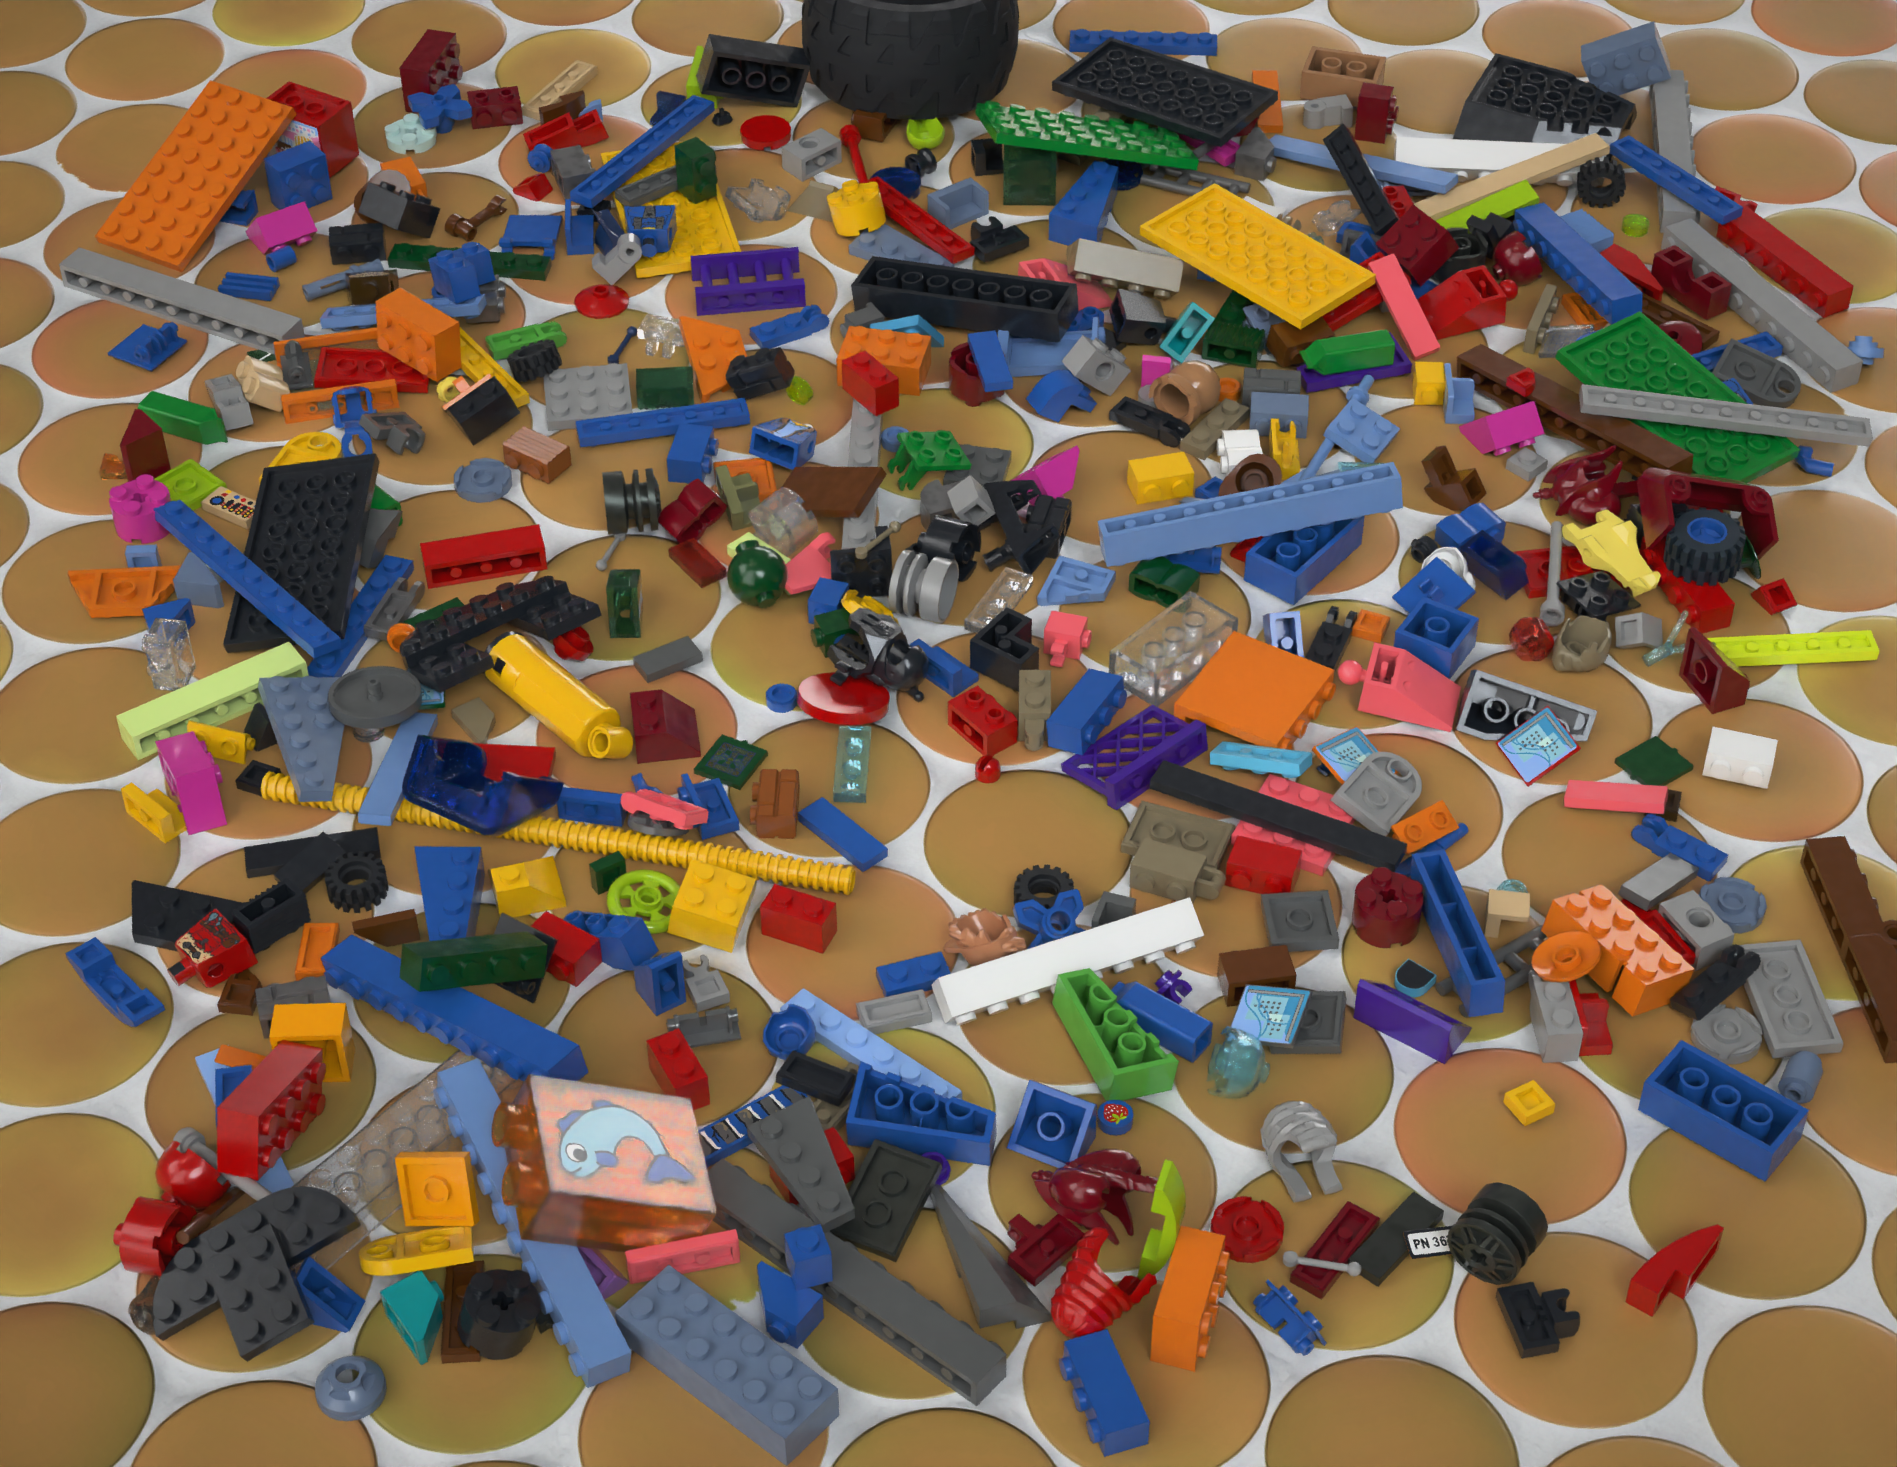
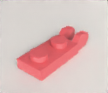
(664, 808)

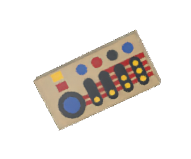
(230, 506)

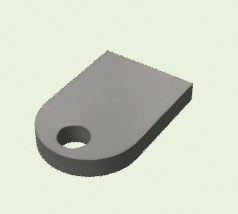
(1377, 794)

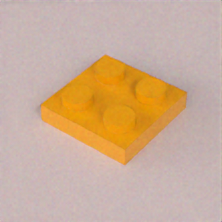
(437, 1188)

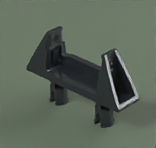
(1018, 542)

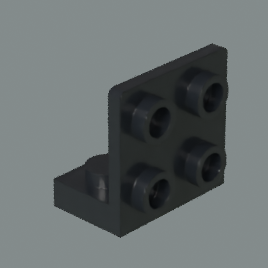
(867, 575)

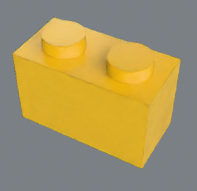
(1160, 478)

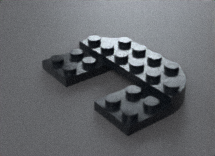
(438, 648)

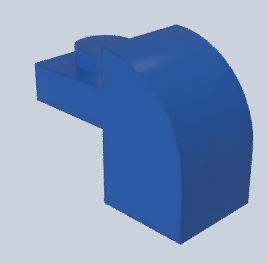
(1057, 393)

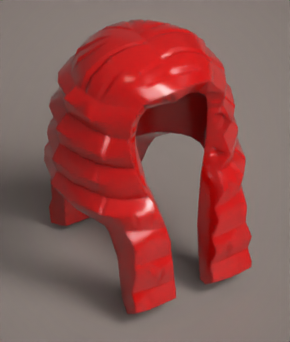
(1087, 1296)

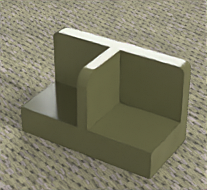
(738, 494)

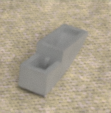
(229, 401)

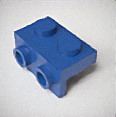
(713, 797)

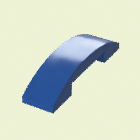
(112, 985)

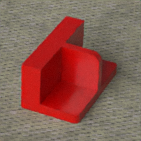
(1592, 1016)

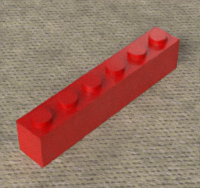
(1787, 263)

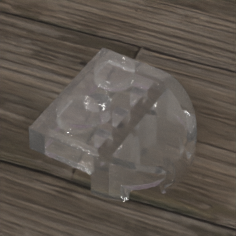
(760, 201)

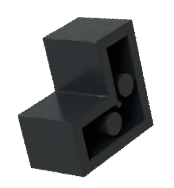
(399, 209)
(1005, 648)

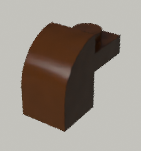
(1447, 485)

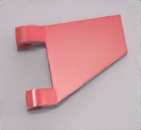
(810, 565)

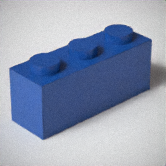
(1086, 711)
(1104, 1393)

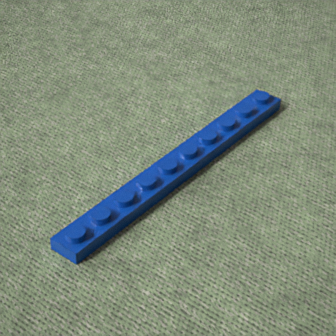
(247, 579)

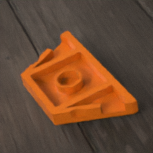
(710, 353)
(122, 590)

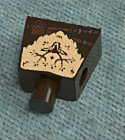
(370, 285)

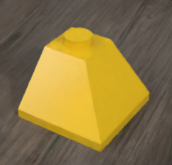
(527, 887)

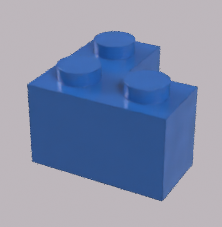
(461, 271)

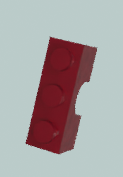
(1703, 295)

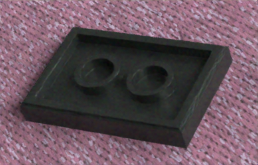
(888, 1199)

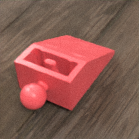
(1088, 293)
(1403, 688)

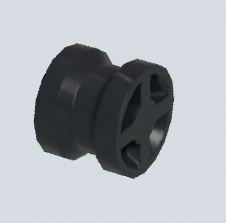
(922, 162)

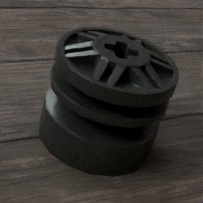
(630, 501)
(1497, 1233)

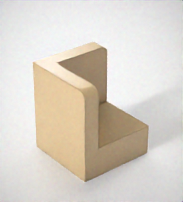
(1505, 906)

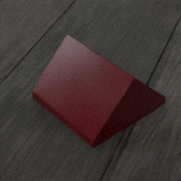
(144, 447)

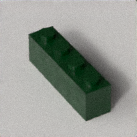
(473, 961)

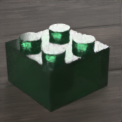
(1029, 176)

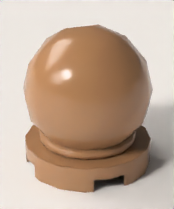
(1187, 390)

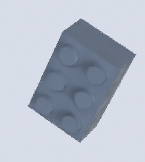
(1626, 60)

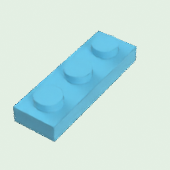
(1261, 759)

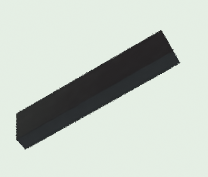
(270, 857)

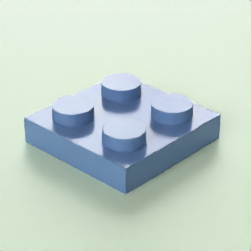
(1361, 431)

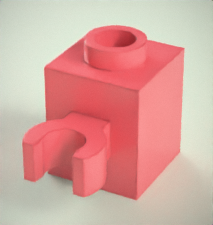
(1065, 637)

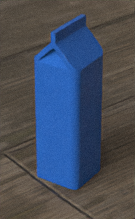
(1169, 1022)

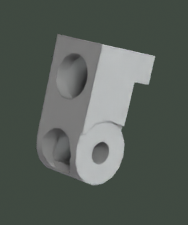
(1328, 112)
(619, 259)

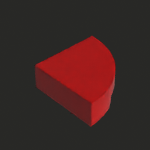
(1522, 382)

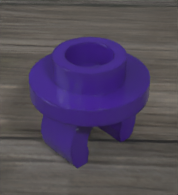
(1169, 983)

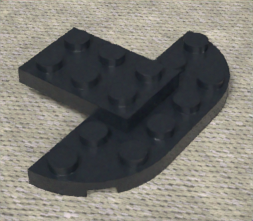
(250, 1270)

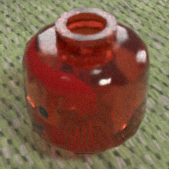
(1531, 639)

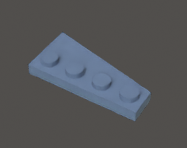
(893, 244)

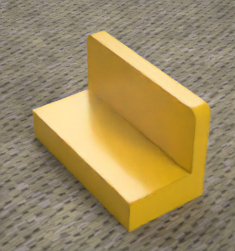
(154, 812)

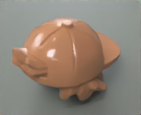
(983, 937)

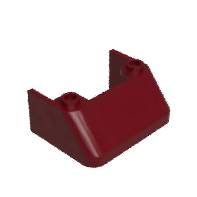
(1662, 487)

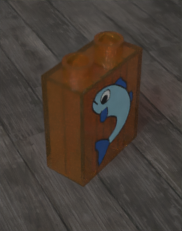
(602, 1165)

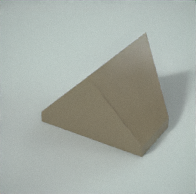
(814, 201)

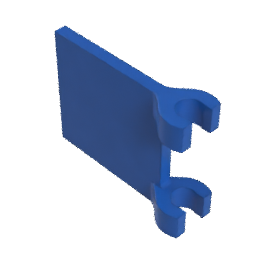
(532, 231)

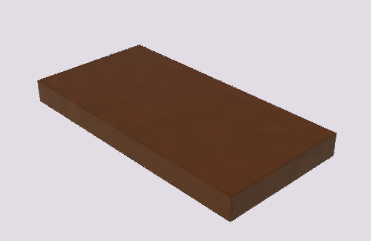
(835, 489)

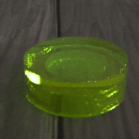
(1635, 225)
(800, 391)

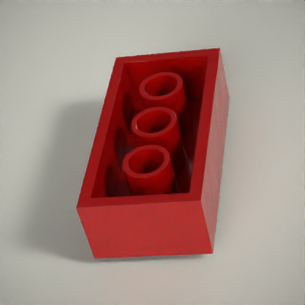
(270, 1109)

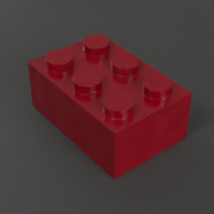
(431, 65)

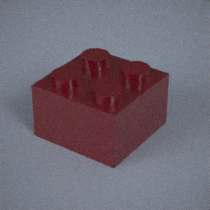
(1418, 244)

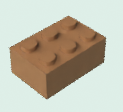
(1339, 73)

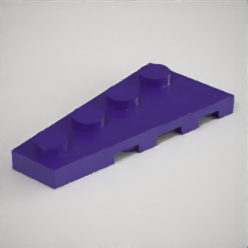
(1314, 381)

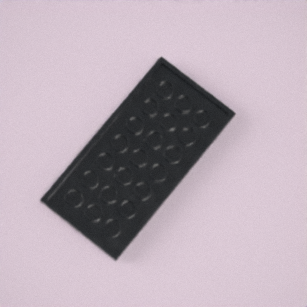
(1165, 91)
(307, 540)

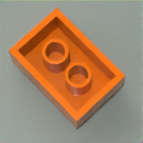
(418, 334)
(900, 352)
(1189, 1299)

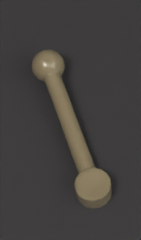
(861, 552)

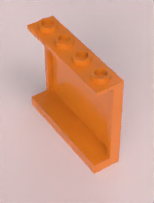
(1257, 693)

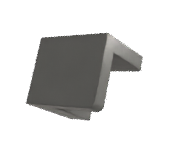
(1113, 908)

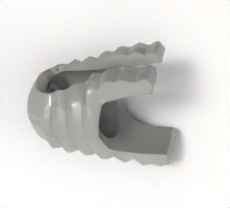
(1312, 1133)

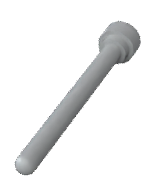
(1552, 610)
(196, 1142)

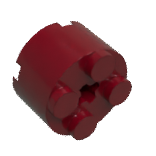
(965, 380)
(1387, 908)

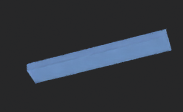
(386, 789)

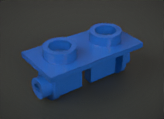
(1201, 560)
(1300, 1328)

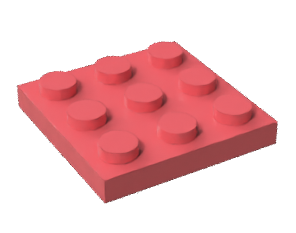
(1313, 858)

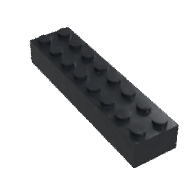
(967, 298)

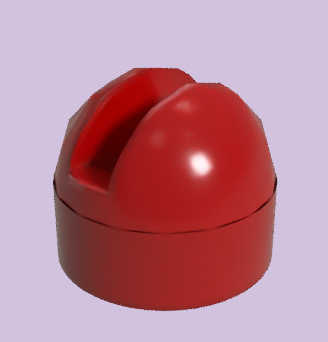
(987, 769)

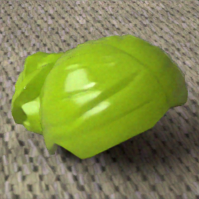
(925, 133)

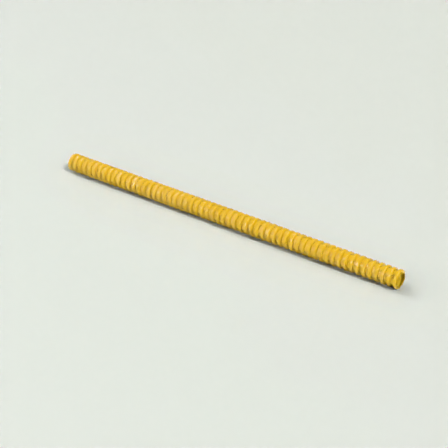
(603, 840)

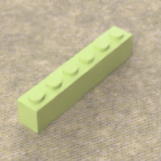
(207, 700)

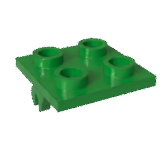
(926, 453)

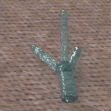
(1667, 649)

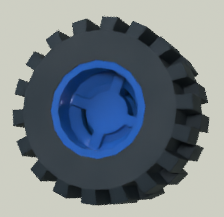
(1704, 546)

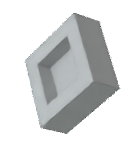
(1526, 464)

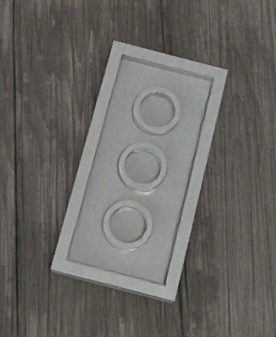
(1790, 1001)

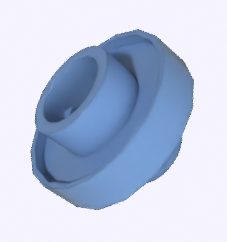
(1866, 349)

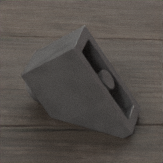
(1255, 156)

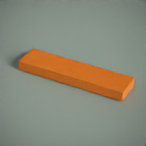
(1271, 119)

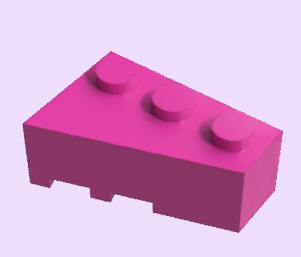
(193, 780)

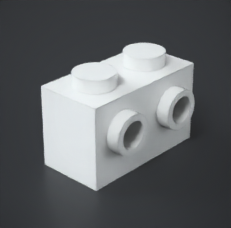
(1740, 757)

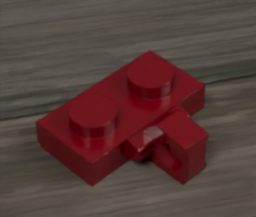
(1041, 1247)

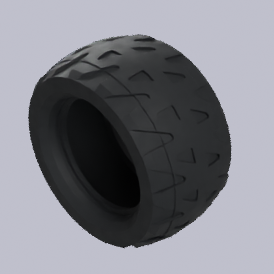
(910, 53)

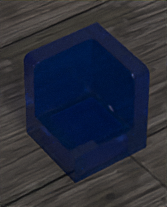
(666, 104)

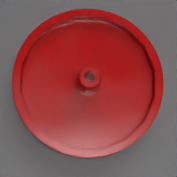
(850, 704)

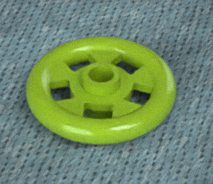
(646, 899)

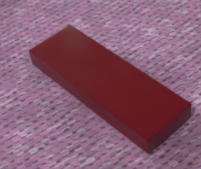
(1336, 1244)

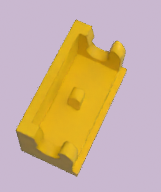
(1284, 448)

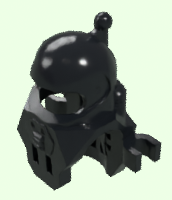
(874, 659)

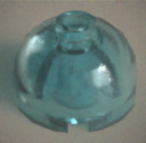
(1237, 1065)

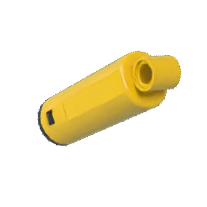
(557, 698)

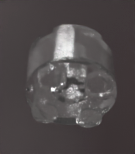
(783, 521)

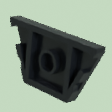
(167, 913)

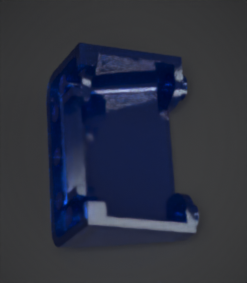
(450, 781)

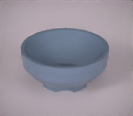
(352, 1399)

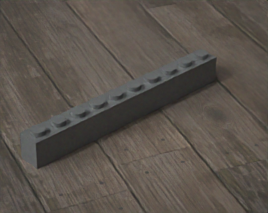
(863, 1288)

